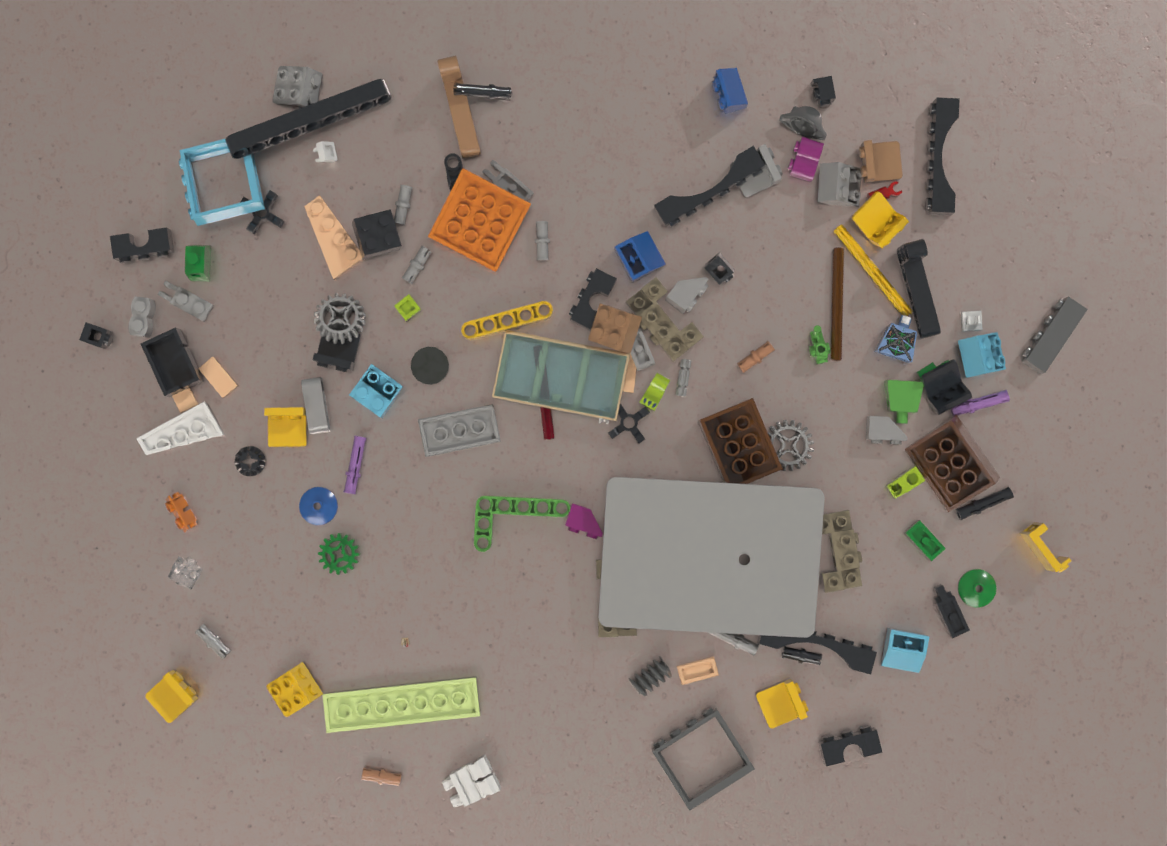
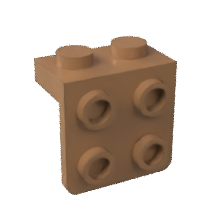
(880, 161)

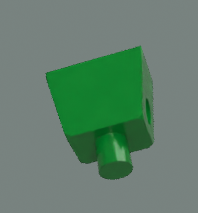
(198, 262)

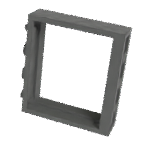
(719, 784)

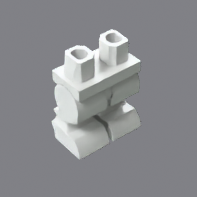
(466, 785)

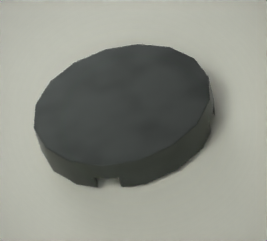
(429, 365)

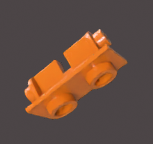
(176, 505)

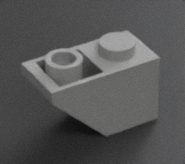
(883, 428)

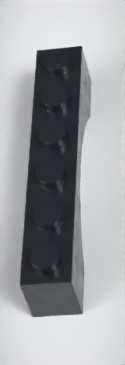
(941, 195)
(675, 207)
(856, 657)

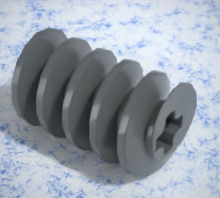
(651, 677)

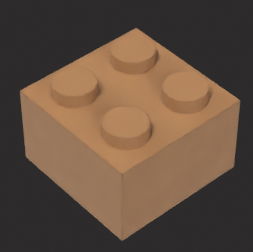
(615, 328)

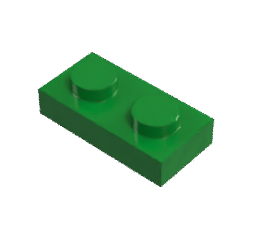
(925, 540)

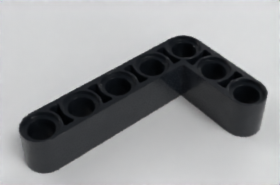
(917, 286)

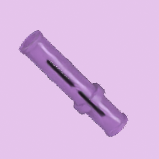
(980, 403)
(354, 465)

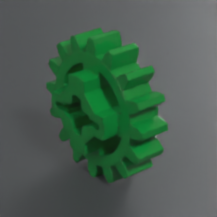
(344, 542)

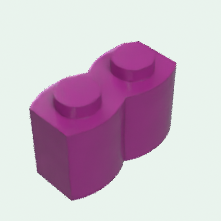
(806, 159)

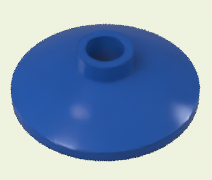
(328, 506)

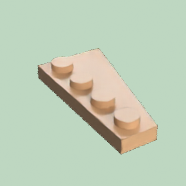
(334, 241)

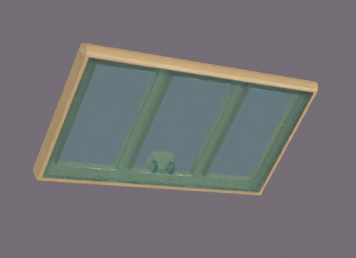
(561, 375)

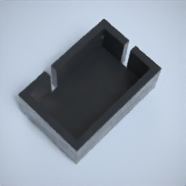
(172, 362)

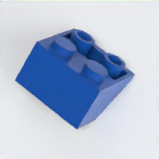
(730, 90)
(639, 256)

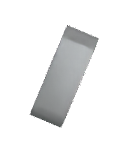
(315, 405)

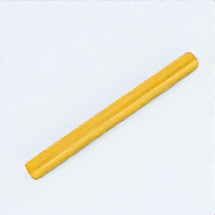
(873, 270)

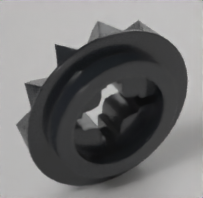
(256, 454)

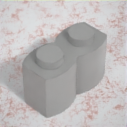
(141, 321)

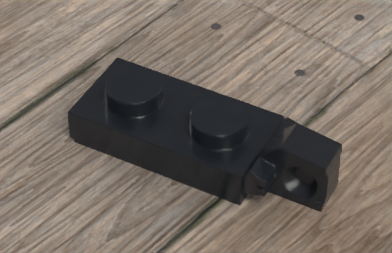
(950, 612)

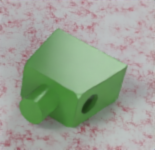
(903, 398)

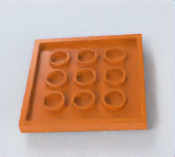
(479, 219)

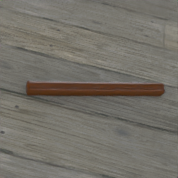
(837, 304)

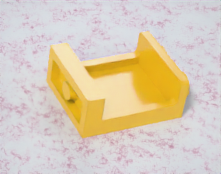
(1031, 537)

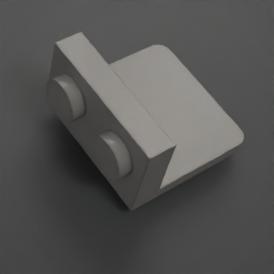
(297, 86)
(770, 176)

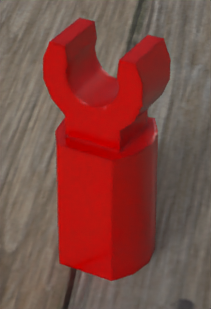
(886, 192)

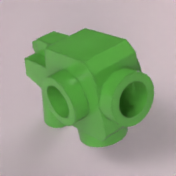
(819, 348)

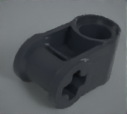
(452, 173)

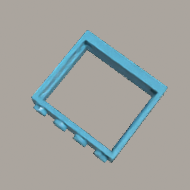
(210, 150)

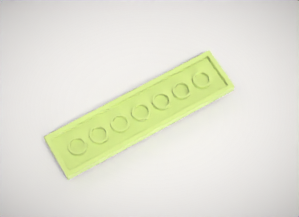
(401, 704)

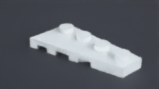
(186, 428)

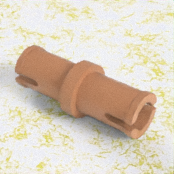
(756, 356)
(381, 776)

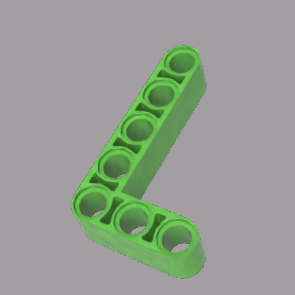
(513, 510)

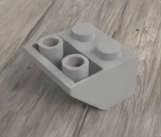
(839, 184)
(685, 292)

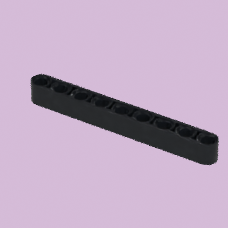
(308, 118)

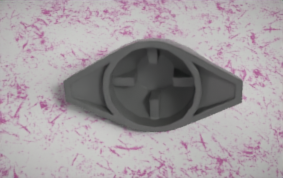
(805, 122)

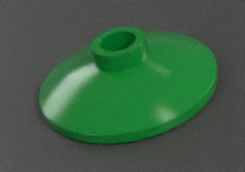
(967, 588)

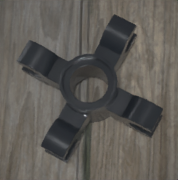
(254, 225)
(634, 430)

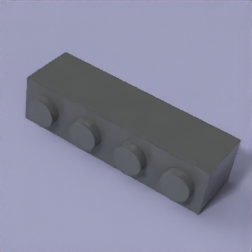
(1054, 335)

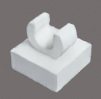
(326, 152)
(971, 321)

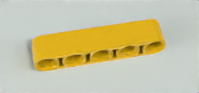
(500, 327)

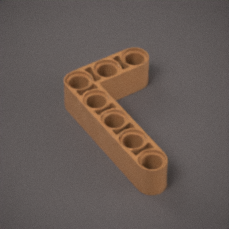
(459, 107)

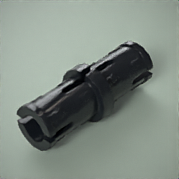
(801, 656)

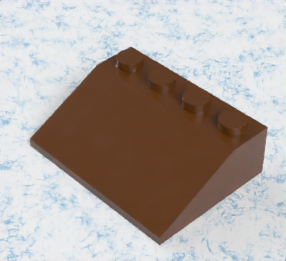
(740, 443)
(952, 463)

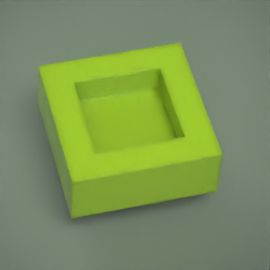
(407, 307)

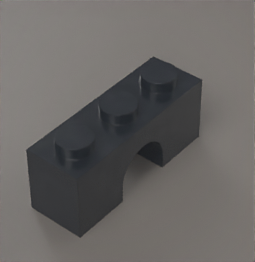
(159, 244)
(598, 284)
(833, 747)

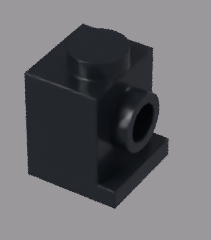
(823, 90)
(719, 276)
(90, 332)

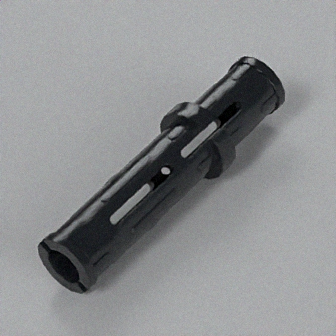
(482, 91)
(976, 507)

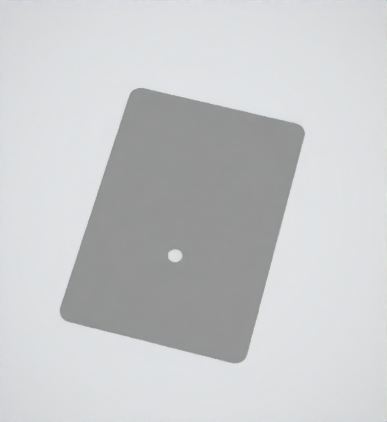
(678, 550)

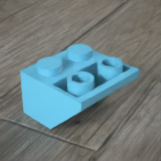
(981, 354)
(376, 391)
(904, 650)

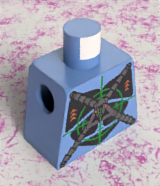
(898, 341)

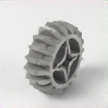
(348, 307)
(794, 452)

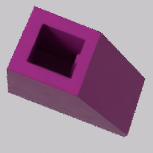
(583, 519)

